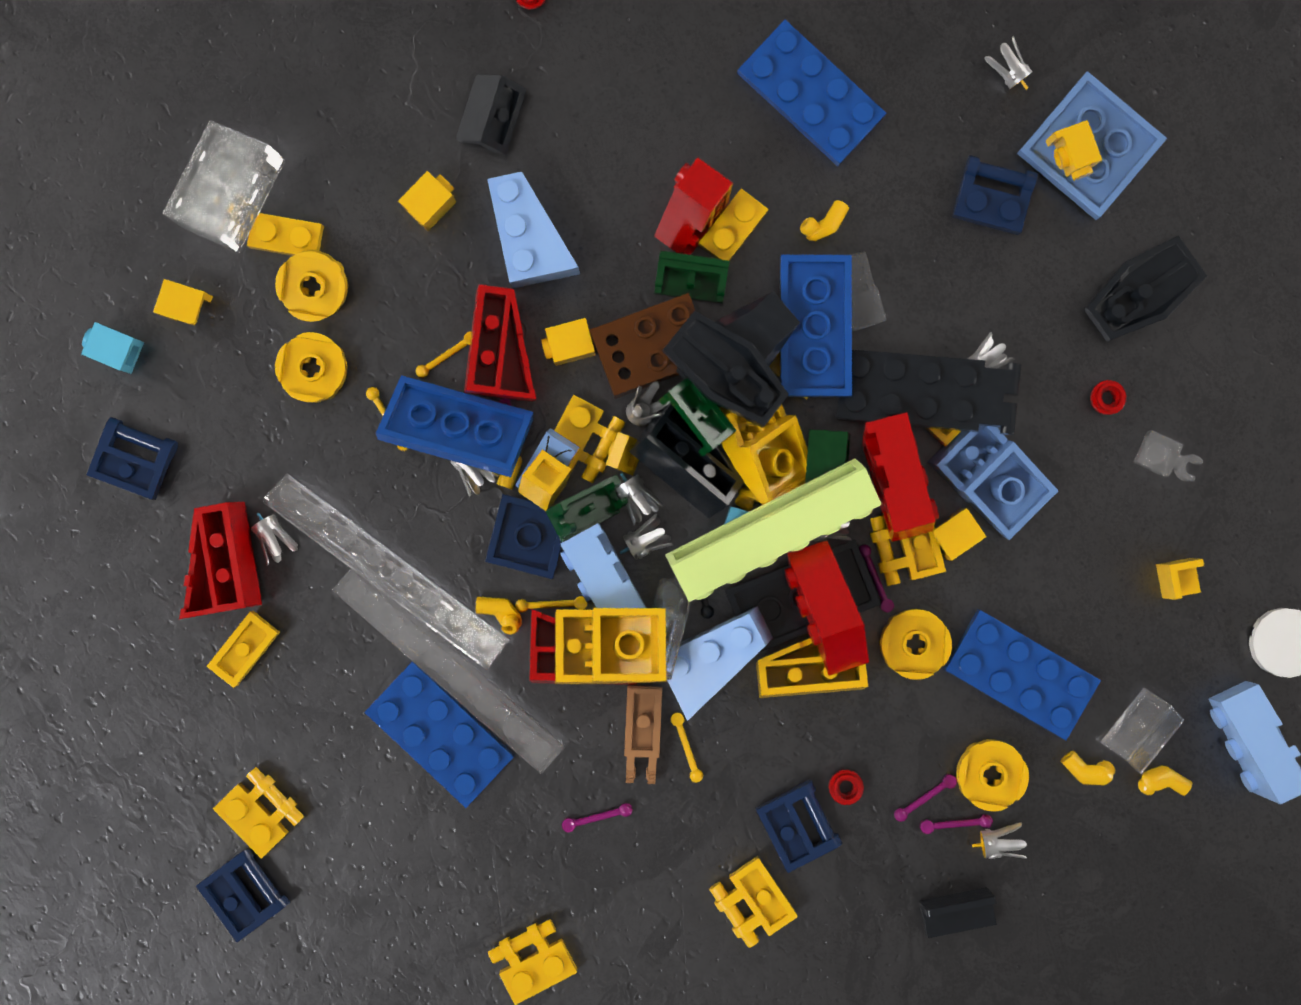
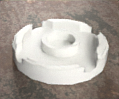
(1277, 642)

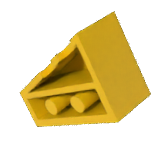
(802, 671)

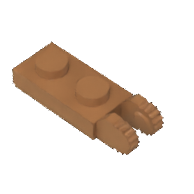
(643, 729)

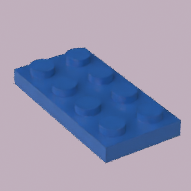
(811, 92)
(819, 351)
(455, 426)
(1022, 674)
(439, 734)

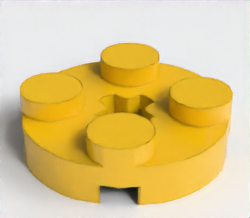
(296, 297)
(296, 380)
(928, 659)
(1003, 791)

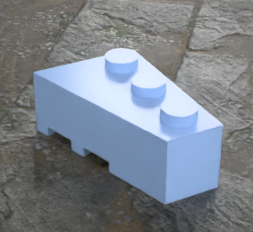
(527, 235)
(715, 657)
(1257, 742)

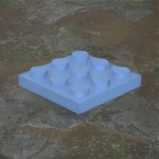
(1120, 134)

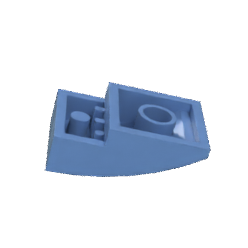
(994, 478)

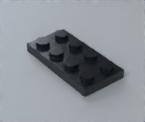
(779, 603)

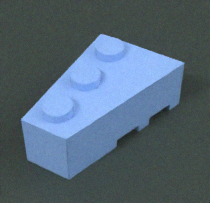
(600, 570)

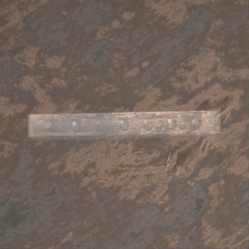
(386, 571)
(451, 671)

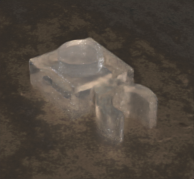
(1163, 454)

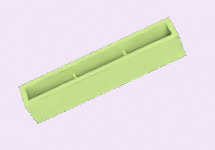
(773, 530)

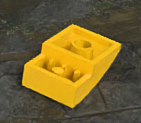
(770, 457)
(610, 646)

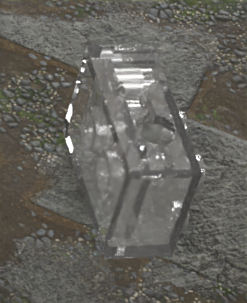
(224, 186)

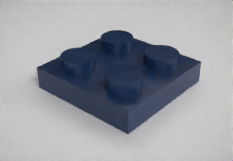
(524, 538)

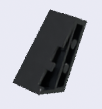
(672, 454)

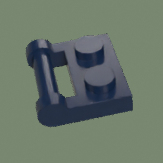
(991, 206)
(127, 469)
(788, 832)
(234, 902)

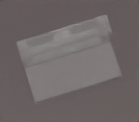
(1142, 730)

